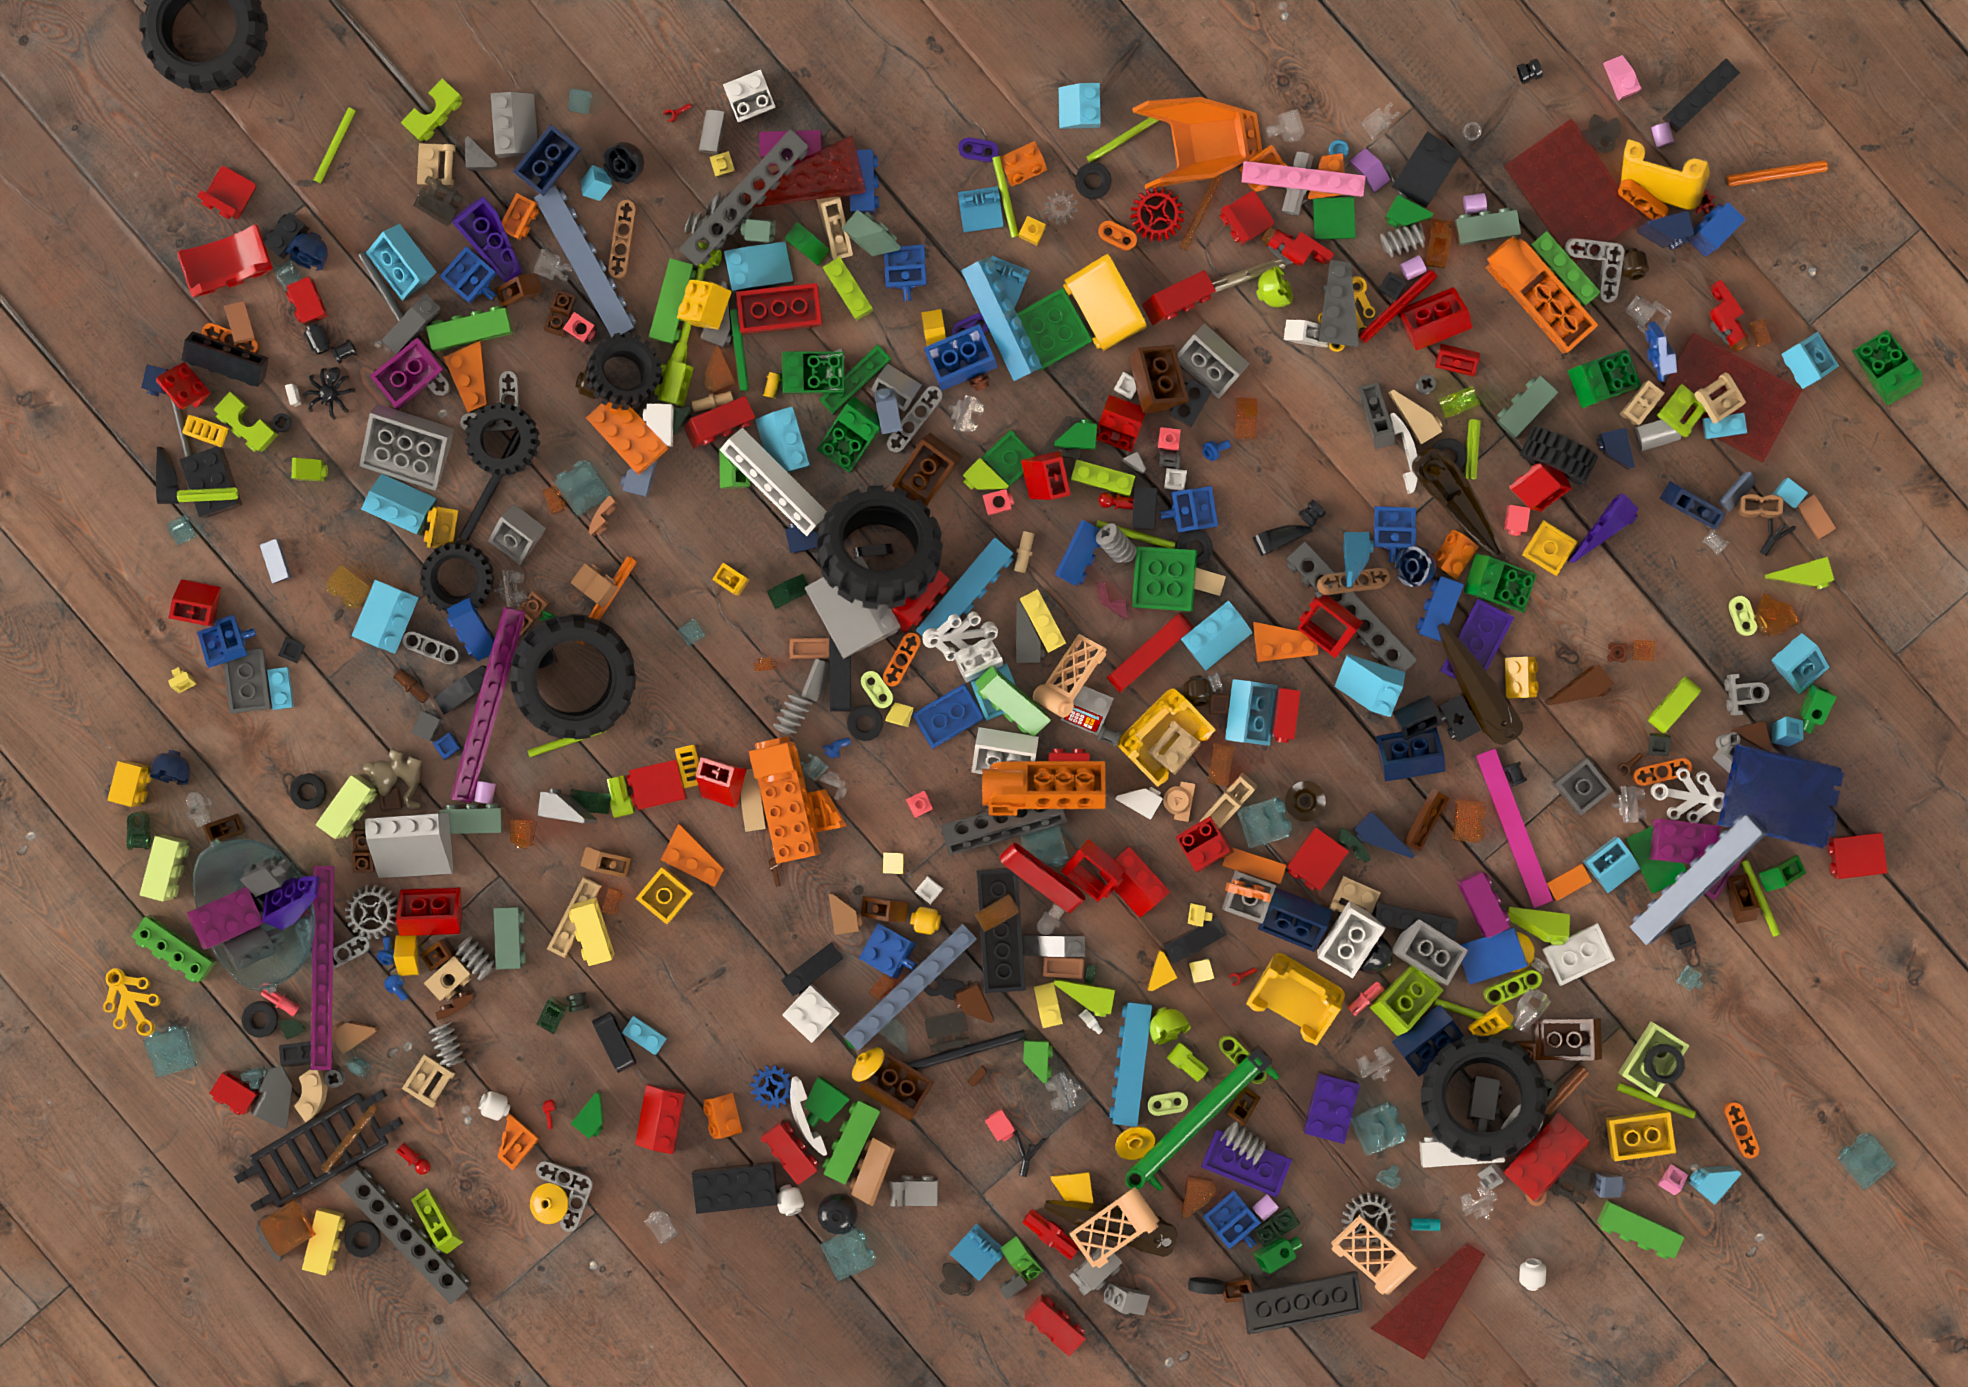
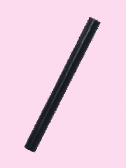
(488, 491)
(968, 1050)

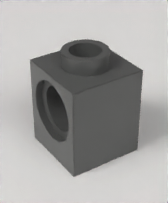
(427, 724)

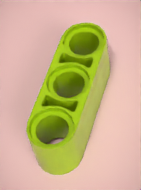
(1674, 704)
(1502, 986)
(1237, 1050)

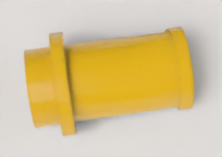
(772, 385)

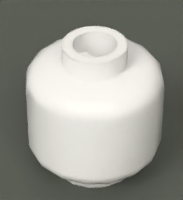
(494, 1105)
(789, 1200)
(1532, 1274)

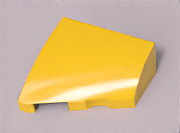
(1074, 1186)

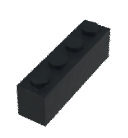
(1701, 95)
(224, 359)
(1403, 918)

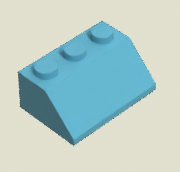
(400, 261)
(783, 439)
(399, 504)
(385, 616)
(1216, 635)
(1251, 712)

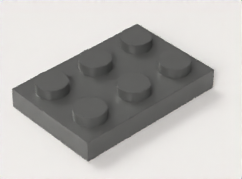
(247, 682)

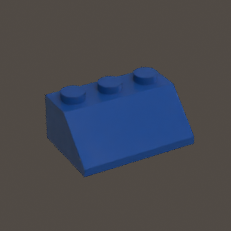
(960, 357)
(1078, 554)

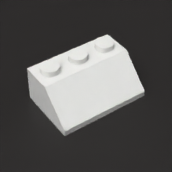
(1001, 746)
(1350, 939)

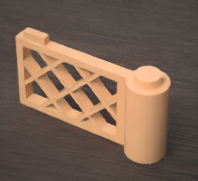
(1058, 699)
(1136, 1211)
(1390, 1274)

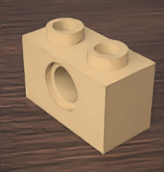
(438, 984)

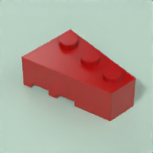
(1179, 298)
(719, 422)
(912, 611)
(790, 1151)
(1055, 1324)

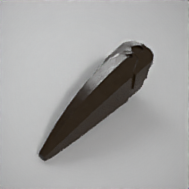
(1454, 493)
(1483, 697)
(1158, 1242)

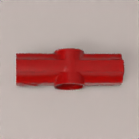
(1050, 1234)

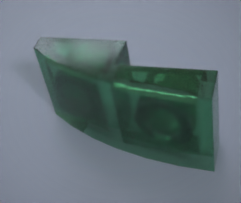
(1350, 840)
(1276, 1226)

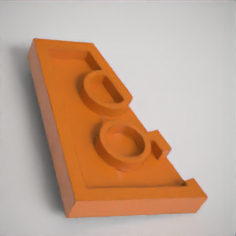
(468, 374)
(1281, 643)
(690, 857)

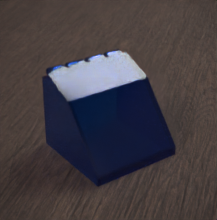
(1782, 794)

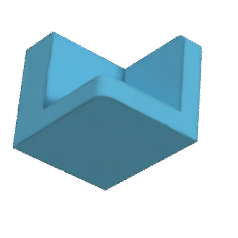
(595, 183)
(1790, 492)
(1787, 731)

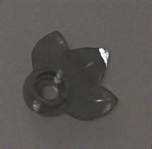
(1600, 130)
(954, 1277)

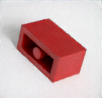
(306, 301)
(234, 1093)

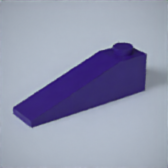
(485, 232)
(1614, 518)
(289, 901)

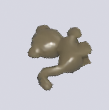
(385, 774)

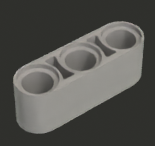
(422, 648)

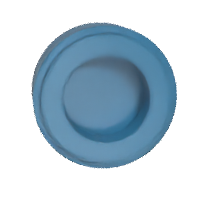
(1339, 146)

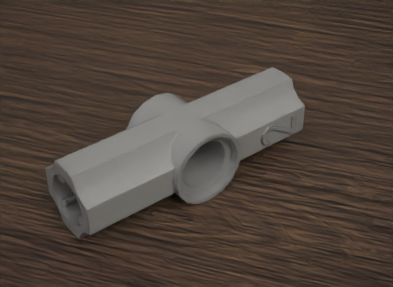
(1294, 197)

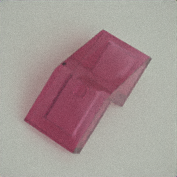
(1116, 606)

